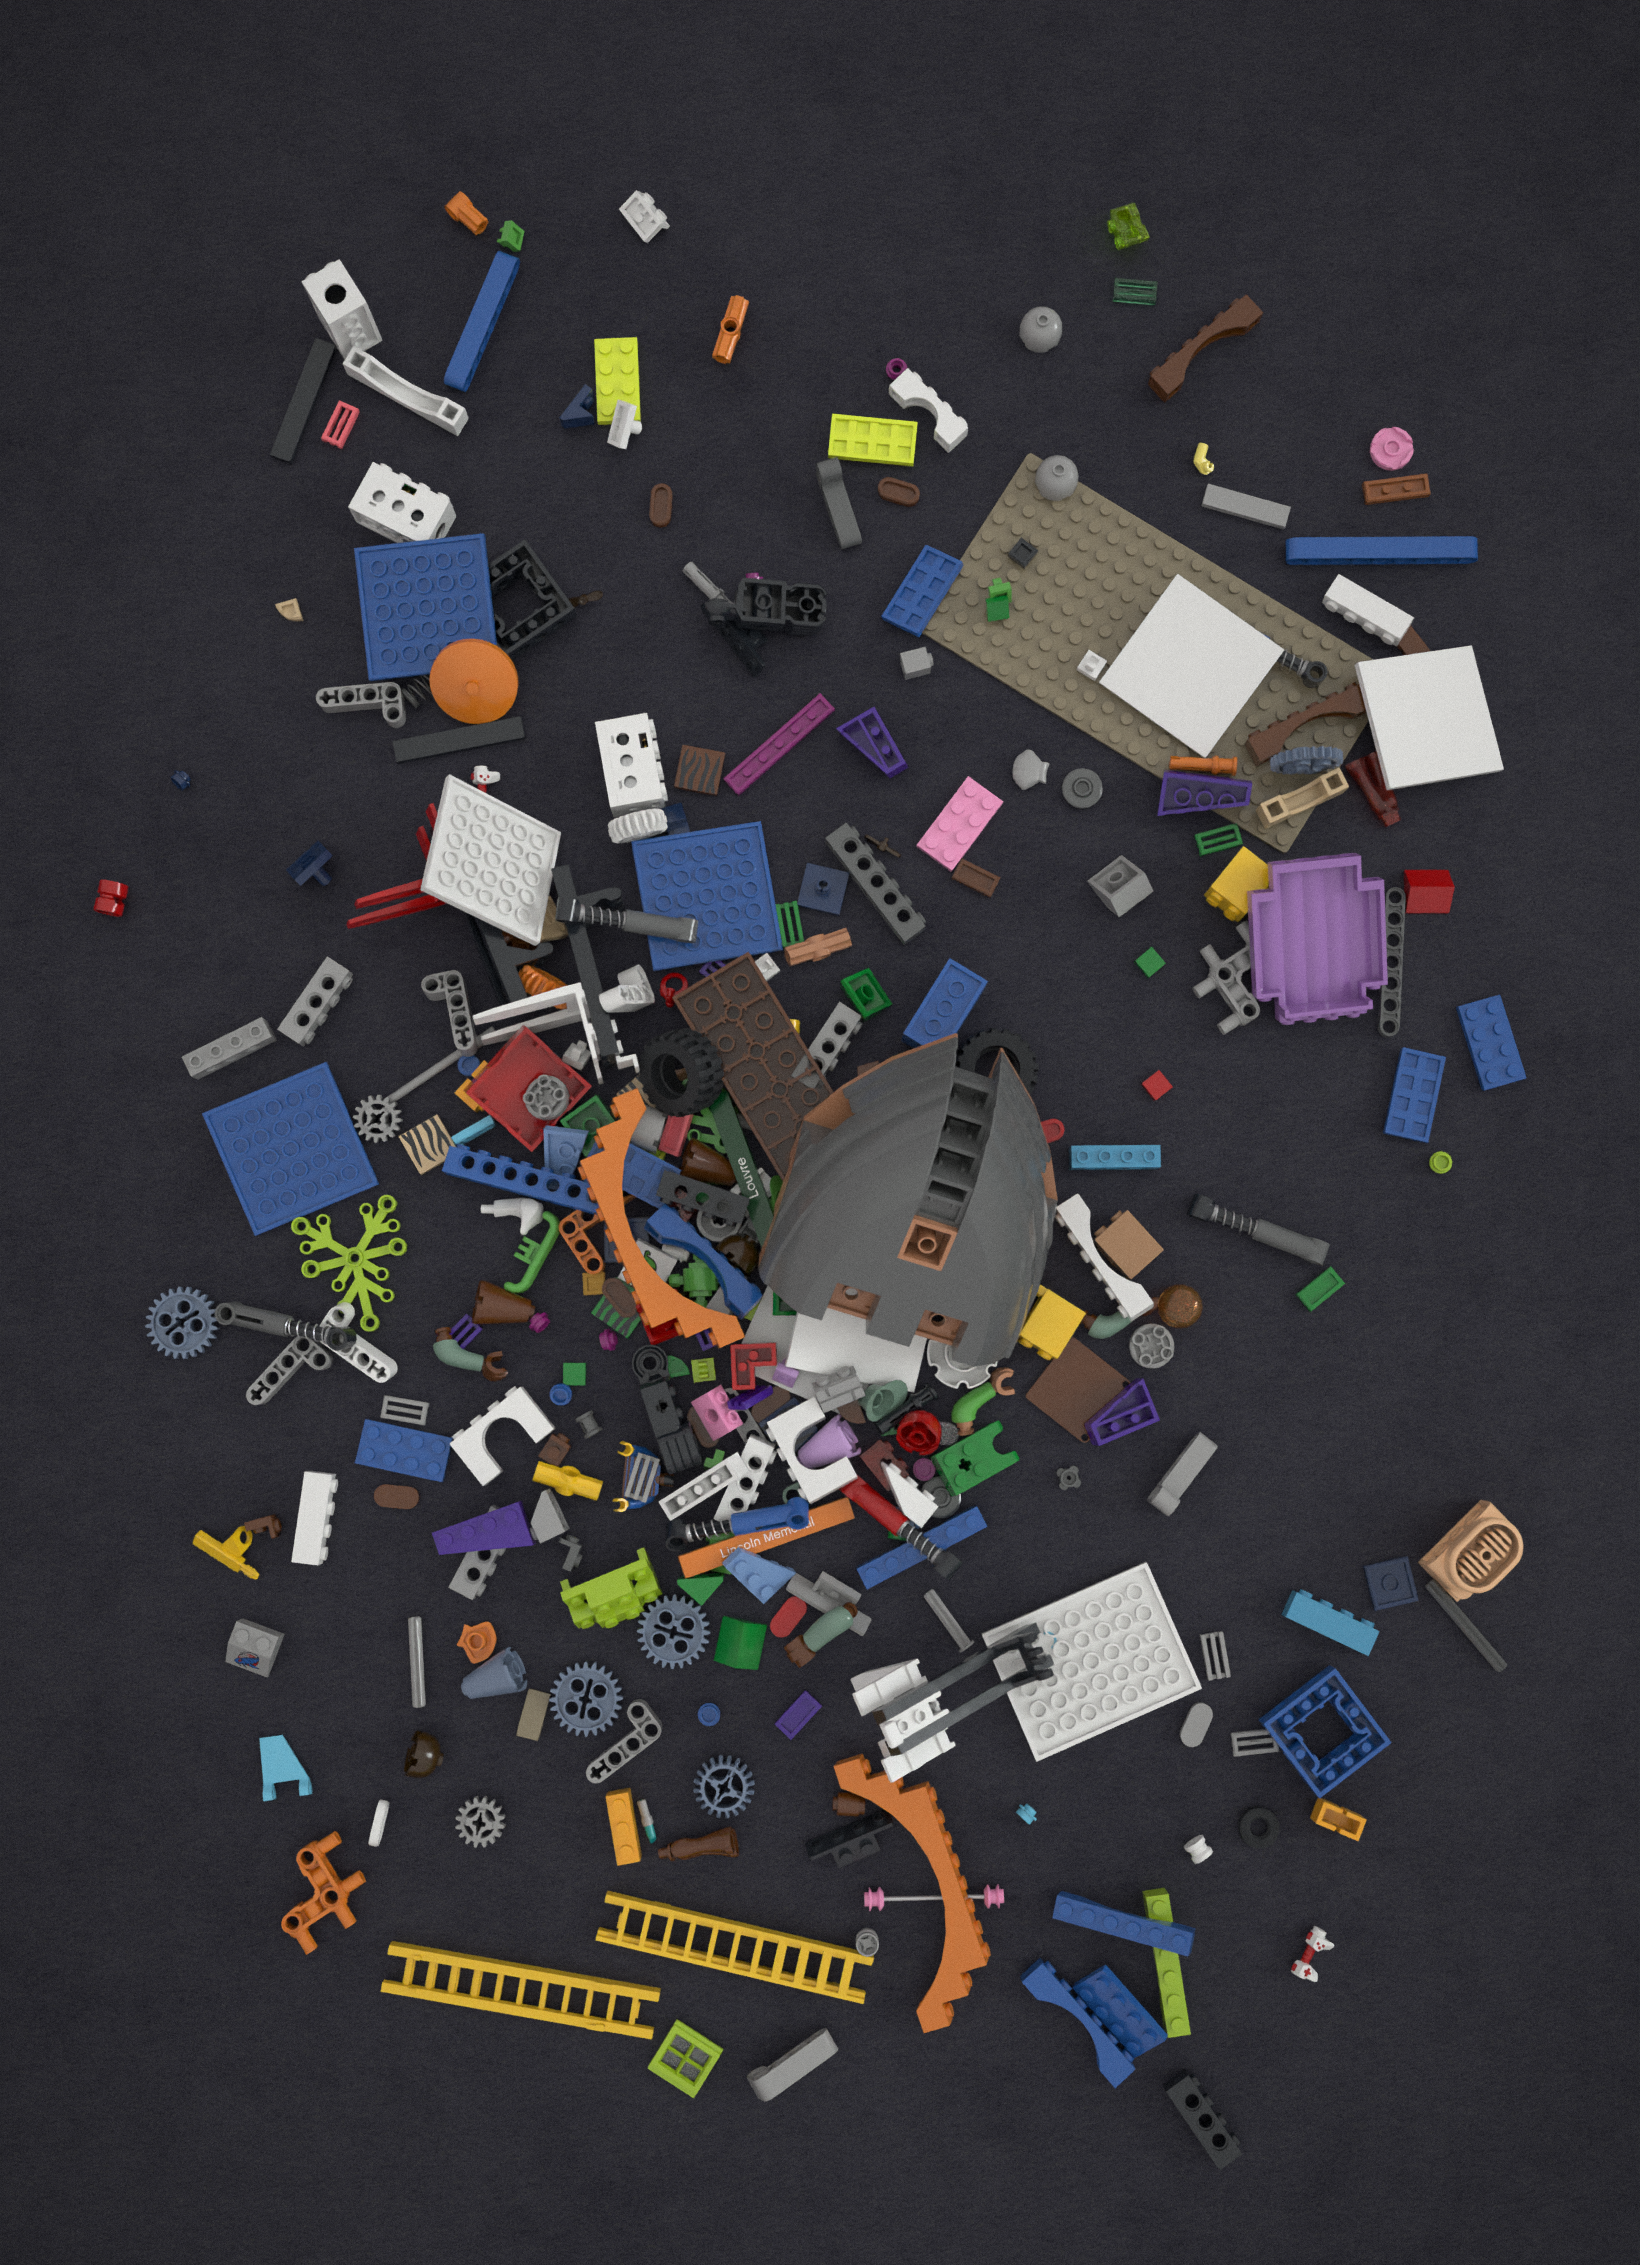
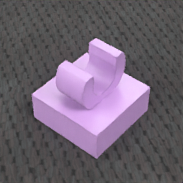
(785, 1375)

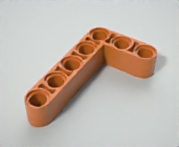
(580, 1235)

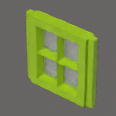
(685, 2058)

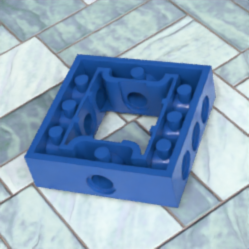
(1344, 1759)

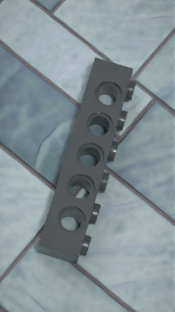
(903, 930)

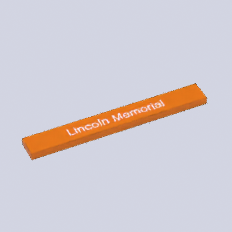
(714, 1554)

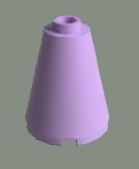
(829, 1445)

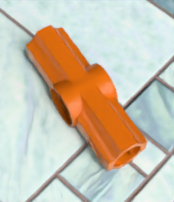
(727, 340)

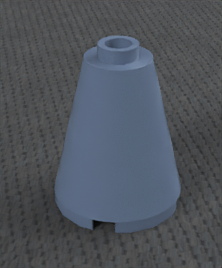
(496, 1676)

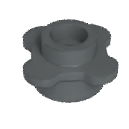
(1072, 1472)

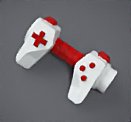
(482, 777)
(1316, 1942)

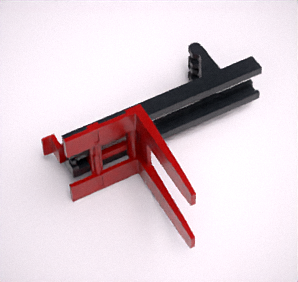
(499, 960)

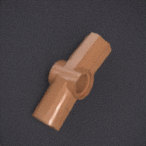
(817, 947)

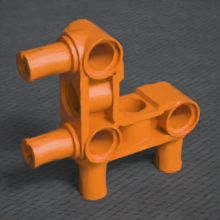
(323, 1879)

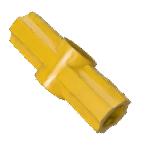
(567, 1480)

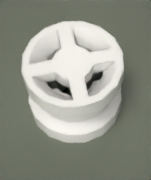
(1198, 1849)

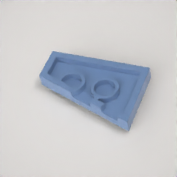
(562, 1150)
(757, 1574)

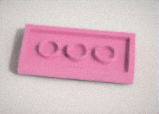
(959, 824)

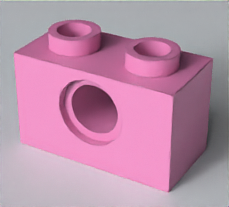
(715, 1414)

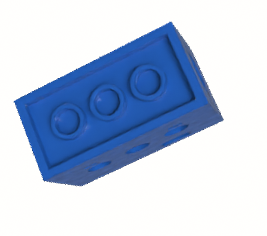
(945, 1005)

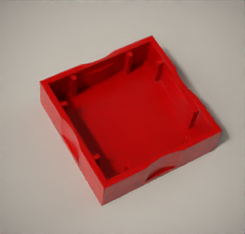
(506, 1078)

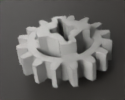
(371, 1111)
(490, 1822)

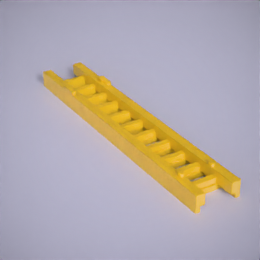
(752, 1969)
(524, 1972)

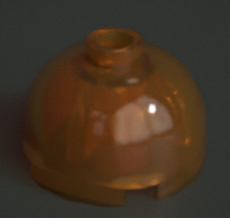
(1179, 1306)

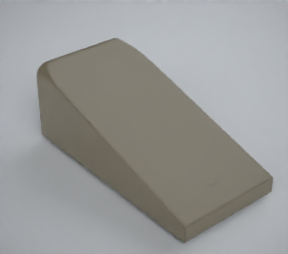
(533, 1714)

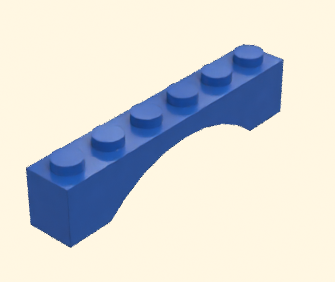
(671, 1230)
(905, 1556)
(1148, 1931)
(1046, 1986)

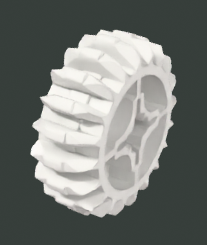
(637, 825)

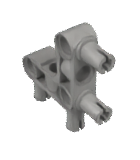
(1232, 989)

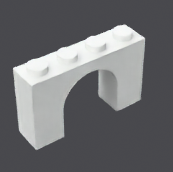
(786, 1430)
(471, 1443)

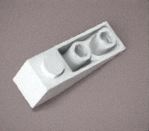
(911, 1501)

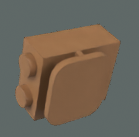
(1126, 1244)

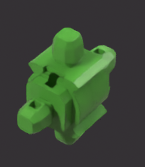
(696, 1280)

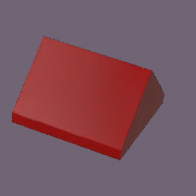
(1428, 891)

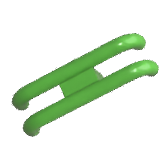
(535, 1255)

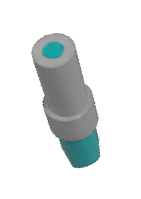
(646, 1820)

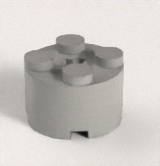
(649, 1130)
(713, 1231)

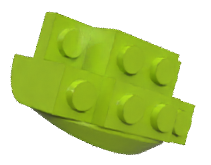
(612, 1595)

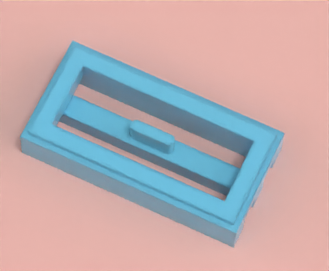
(474, 1130)

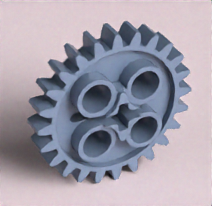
(1306, 760)
(193, 1339)
(679, 1610)
(567, 1693)

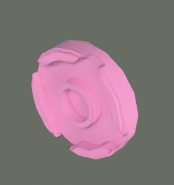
(1391, 448)

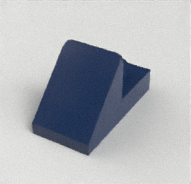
(575, 413)
(676, 819)

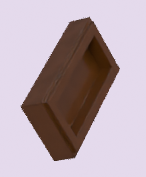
(975, 878)

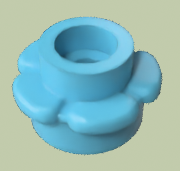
(1026, 1813)

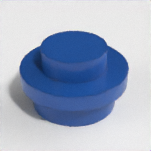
(560, 1394)
(709, 1714)

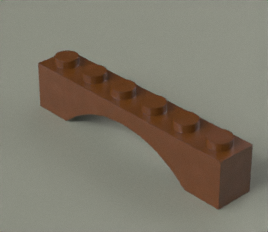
(1236, 321)
(1269, 742)

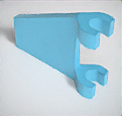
(281, 1765)

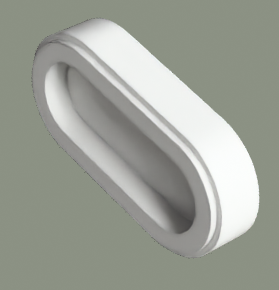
(378, 1823)

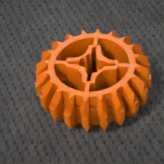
(538, 981)

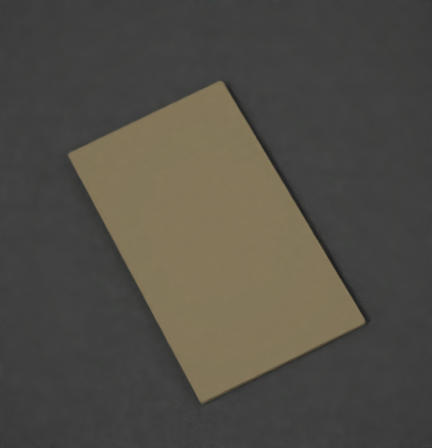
(1091, 592)

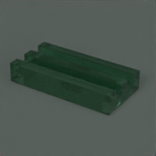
(1130, 297)

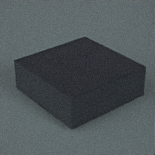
(1022, 553)

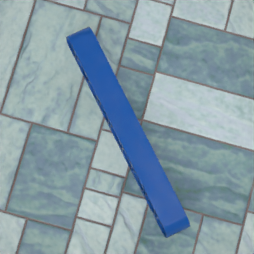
(1381, 550)

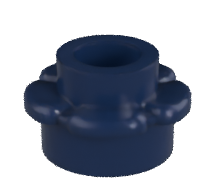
(180, 780)

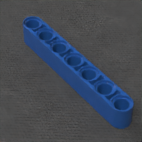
(481, 321)

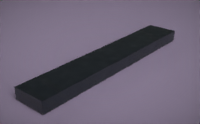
(303, 401)
(459, 740)

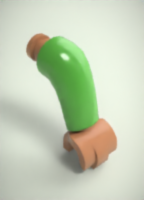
(966, 1407)

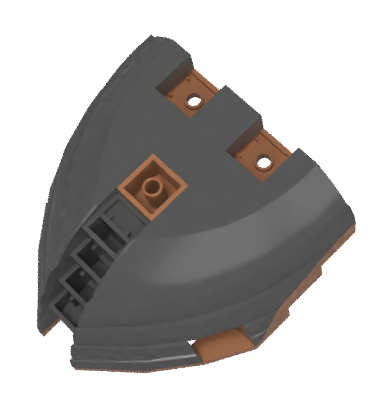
(919, 1204)

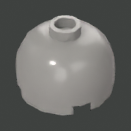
(1041, 329)
(1056, 477)

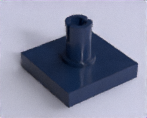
(311, 864)
(823, 889)

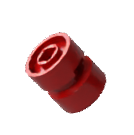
(111, 898)

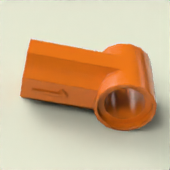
(462, 209)

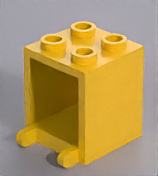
(1230, 889)
(1050, 1324)

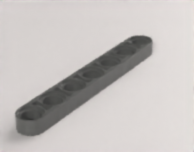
(1394, 973)

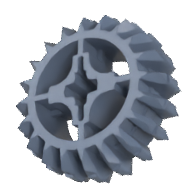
(732, 1791)

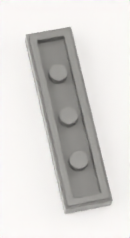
(1246, 506)

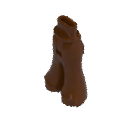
(719, 1842)

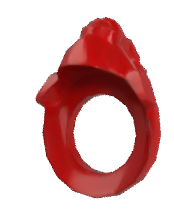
(668, 993)

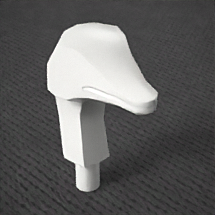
(527, 1209)

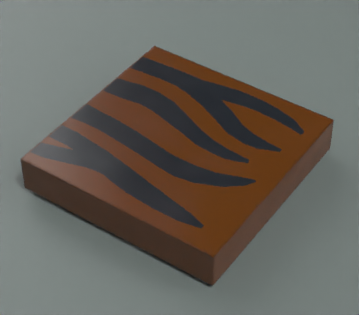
(699, 770)

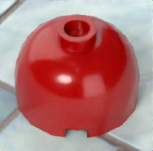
(919, 1432)

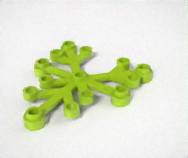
(361, 1283)

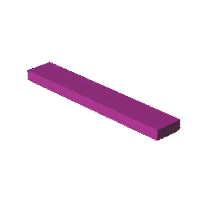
(779, 744)

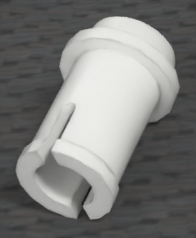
(680, 1253)

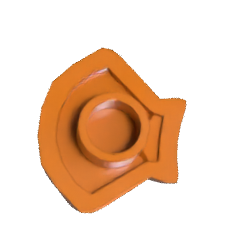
(478, 1641)

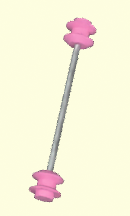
(990, 1896)

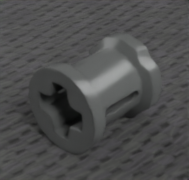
(589, 1424)

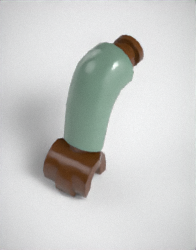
(1106, 1326)
(452, 1354)
(822, 1631)

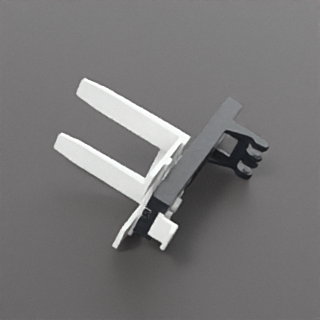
(580, 1003)
(914, 1721)

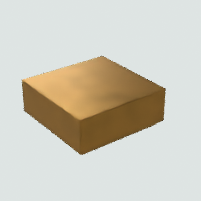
(593, 1283)

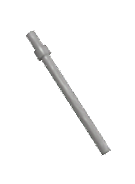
(433, 1070)

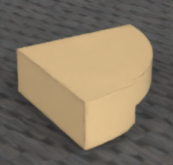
(290, 610)

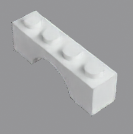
(911, 391)

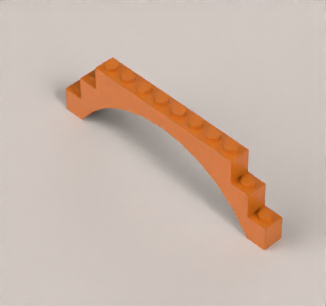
(656, 1297)
(919, 1814)

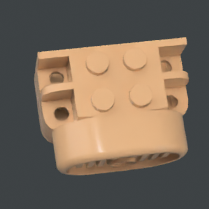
(1475, 1552)

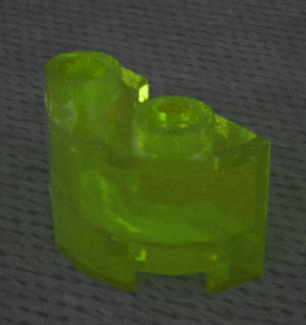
(1127, 226)

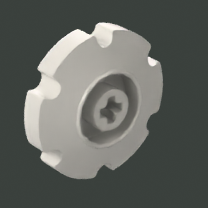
(954, 1372)

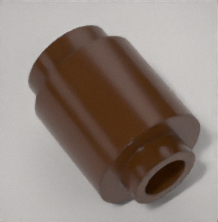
(848, 1804)

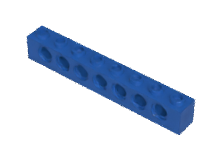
(455, 1166)

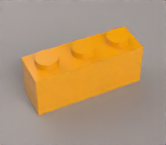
(623, 1826)

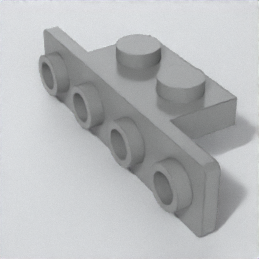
(827, 1595)

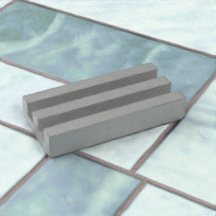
(423, 1413)
(636, 1496)
(1218, 1675)
(1234, 1735)

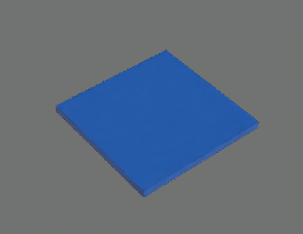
(421, 600)
(712, 878)
(290, 1148)

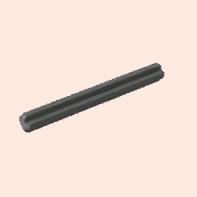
(1466, 1625)

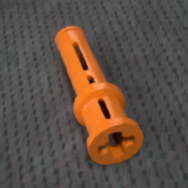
(1214, 765)

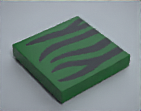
(610, 1316)

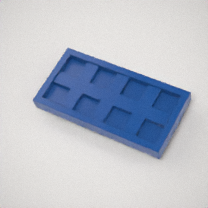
(922, 590)
(1491, 1042)
(1414, 1095)
(642, 1173)
(404, 1450)
(1120, 2011)

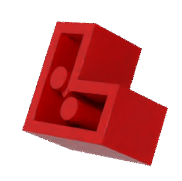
(745, 1358)

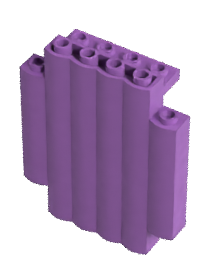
(1317, 938)

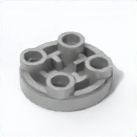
(546, 1097)
(1151, 1346)

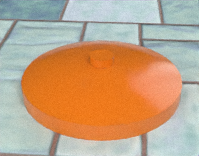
(474, 681)

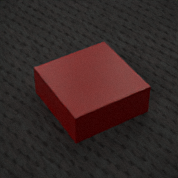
(1156, 1085)

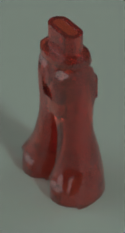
(1381, 801)

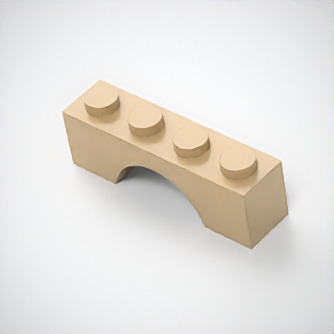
(1290, 804)

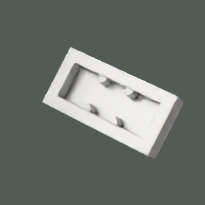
(623, 424)

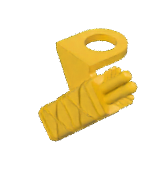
(228, 1552)

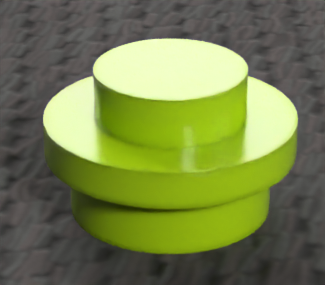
(1440, 1162)

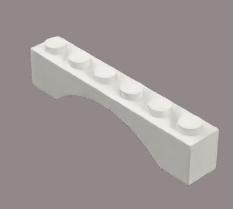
(428, 405)
(1129, 1295)

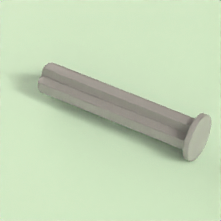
(948, 1620)

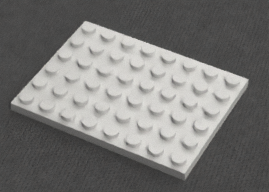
(1110, 1658)

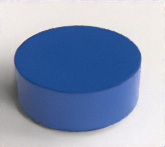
(468, 1065)

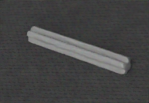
(416, 1662)

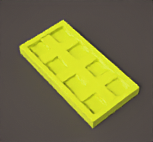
(616, 376)
(872, 440)

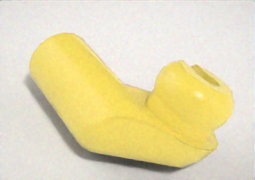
(1202, 464)

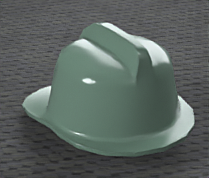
(883, 1399)

